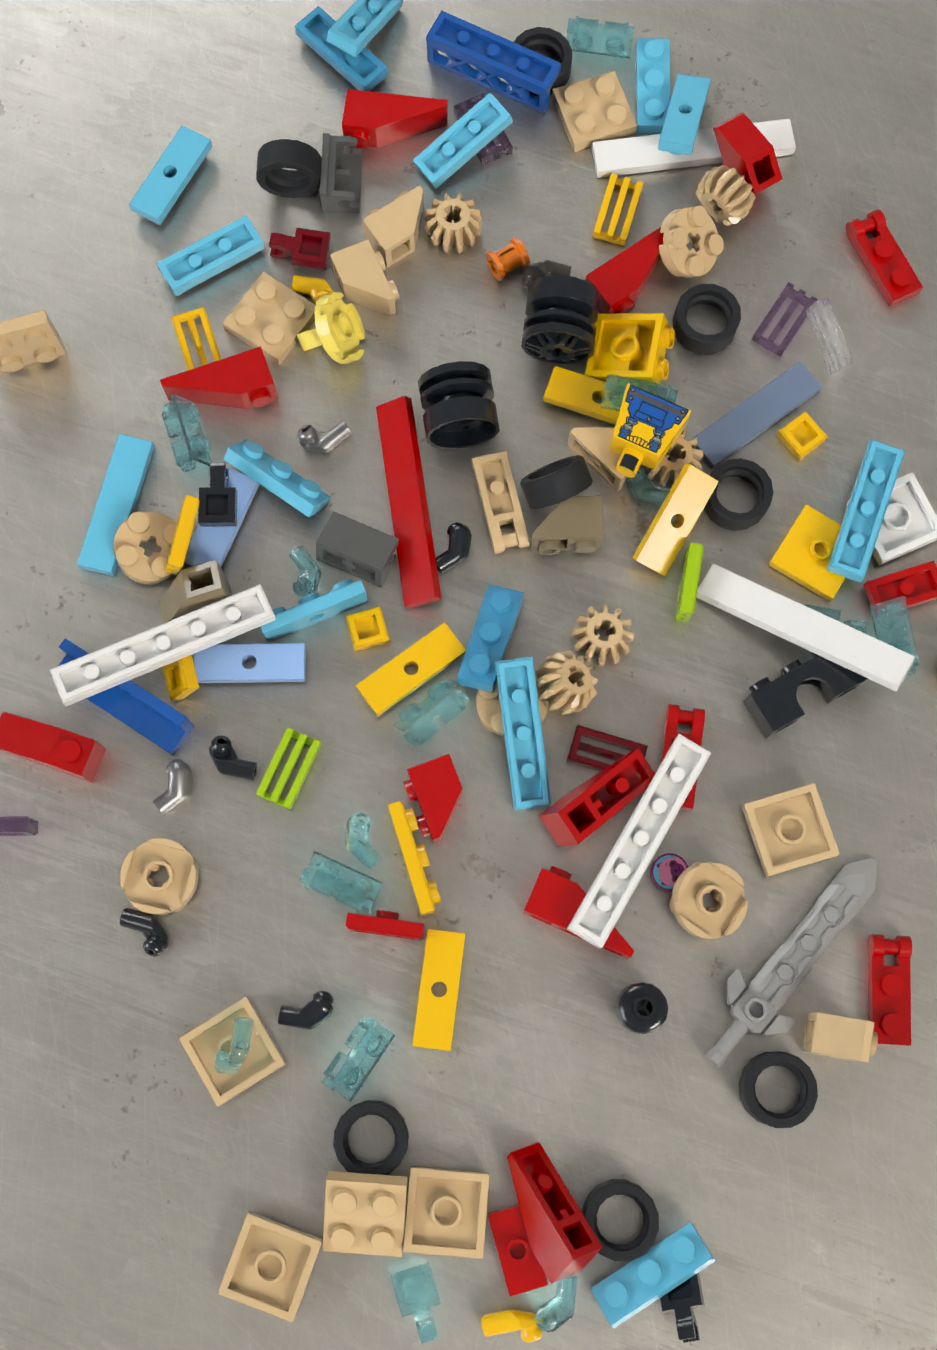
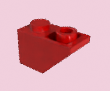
(748, 152)
(437, 792)

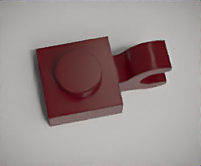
(307, 248)

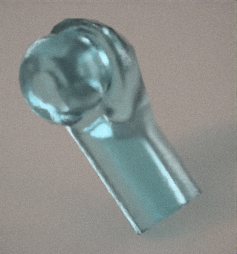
(644, 490)
(309, 573)
(358, 840)
(240, 1046)
(560, 1307)

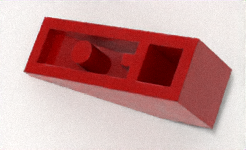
(389, 118)
(626, 274)
(229, 382)
(50, 746)
(597, 799)
(556, 902)
(551, 1216)

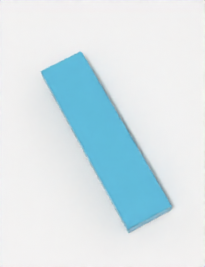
(115, 502)
(865, 511)
(522, 733)

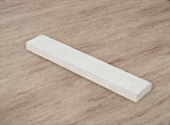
(642, 153)
(805, 627)
(162, 645)
(639, 841)

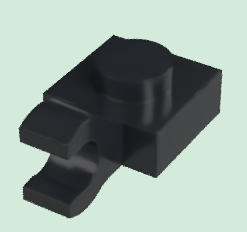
(218, 501)
(682, 1302)

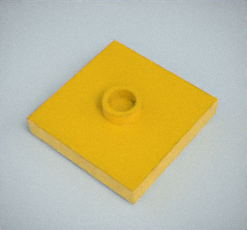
(807, 552)

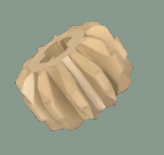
(725, 195)
(453, 223)
(684, 452)
(615, 628)
(566, 682)

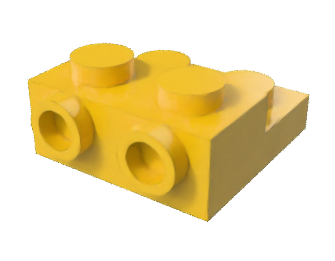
(631, 347)

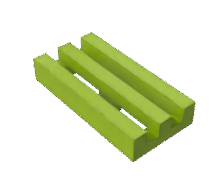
(689, 582)
(276, 761)

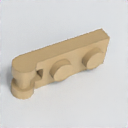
(500, 501)

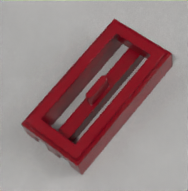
(602, 737)

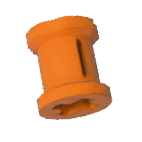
(507, 258)

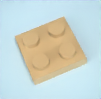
(594, 111)
(270, 317)
(28, 341)
(790, 830)
(215, 1036)
(446, 1212)
(364, 1213)
(270, 1266)

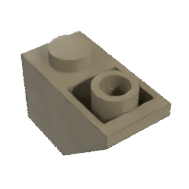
(571, 525)
(193, 590)

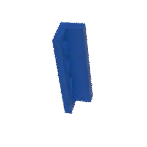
(493, 58)
(138, 709)

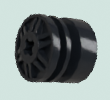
(560, 319)
(458, 405)

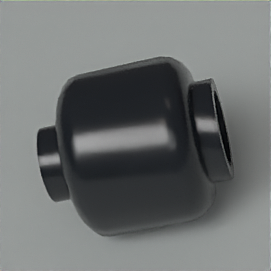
(628, 1013)

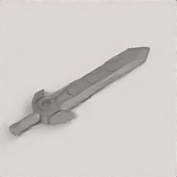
(792, 962)

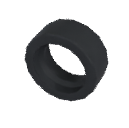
(553, 42)
(292, 155)
(715, 296)
(755, 475)
(556, 482)
(808, 1089)
(341, 1134)
(650, 1227)

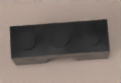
(775, 702)

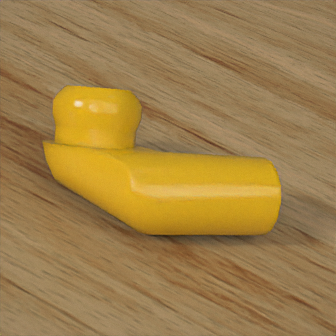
(311, 286)
(510, 1321)

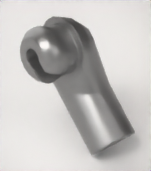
(323, 441)
(178, 786)

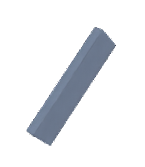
(756, 414)

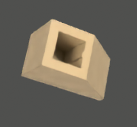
(396, 225)
(362, 278)
(840, 1037)

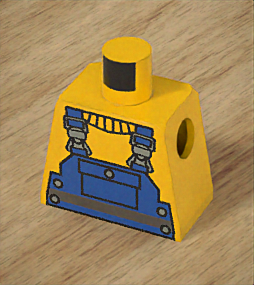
(645, 430)

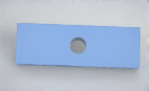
(215, 542)
(274, 663)

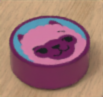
(666, 870)

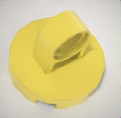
(336, 329)

